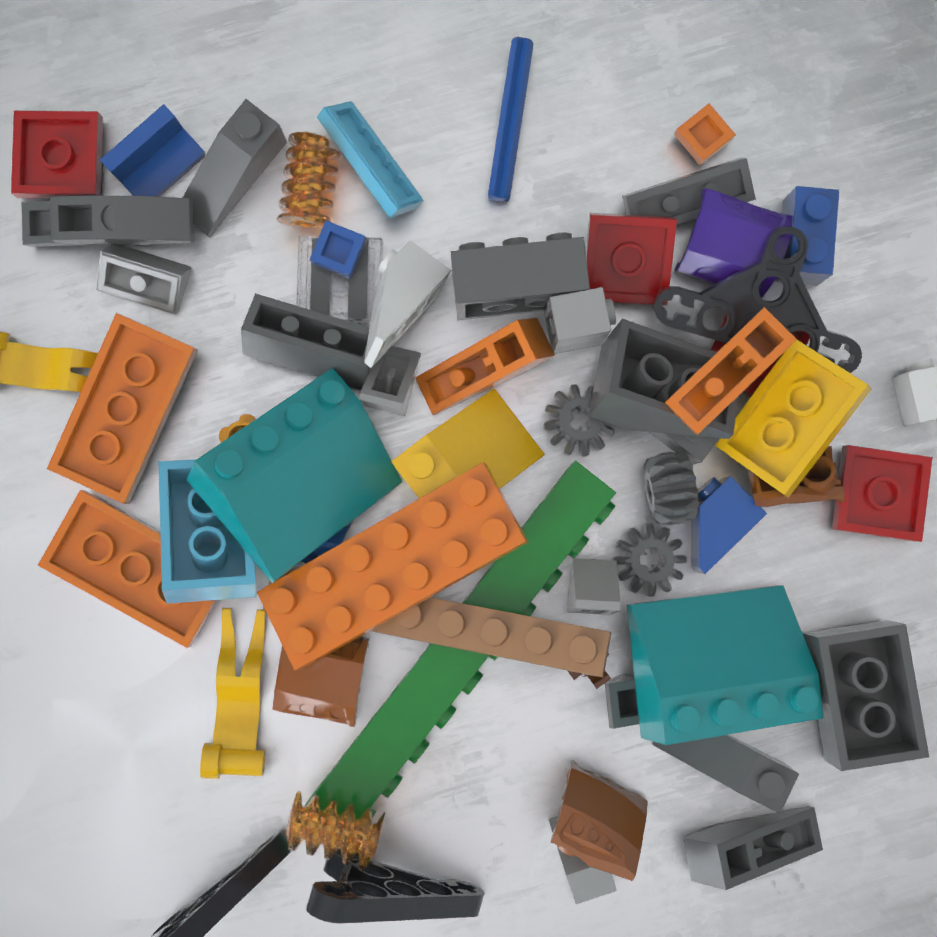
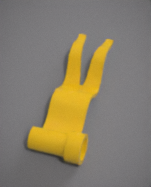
(42, 366)
(237, 707)

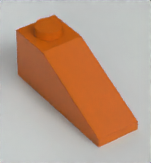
(485, 364)
(730, 371)

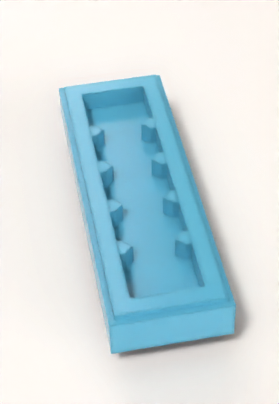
(370, 158)

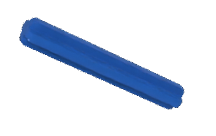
(510, 119)

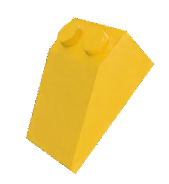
(477, 434)

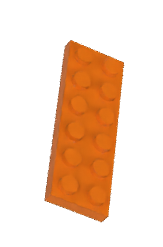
(392, 566)

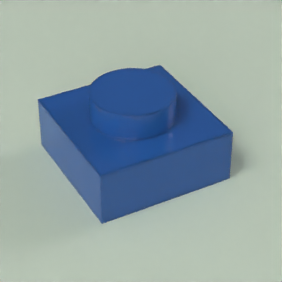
(338, 249)

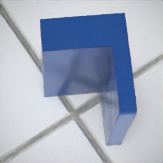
(153, 155)

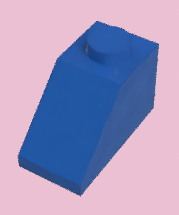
(721, 522)

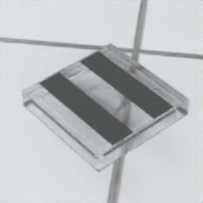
(333, 293)

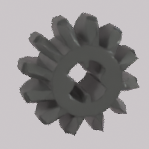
(564, 417)
(671, 488)
(657, 547)

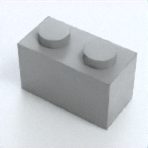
(579, 320)

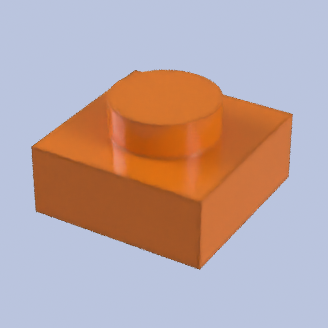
(704, 134)

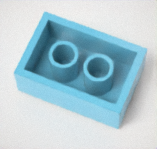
(196, 549)

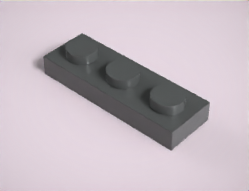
(681, 195)

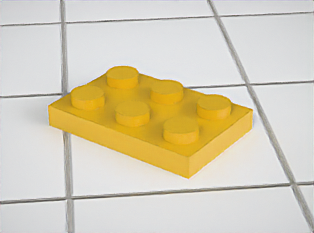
(793, 417)

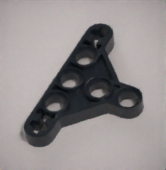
(742, 301)
(388, 894)
(223, 896)

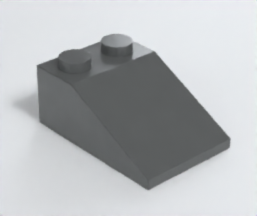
(640, 373)

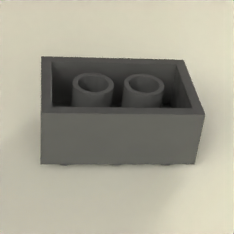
(516, 275)
(867, 695)

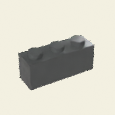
(305, 340)

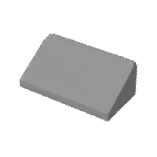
(142, 278)

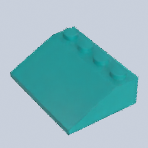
(296, 474)
(720, 665)

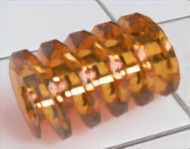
(307, 180)
(333, 830)

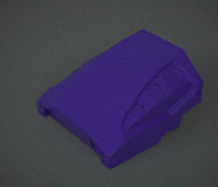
(730, 238)

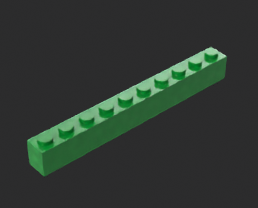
(442, 672)

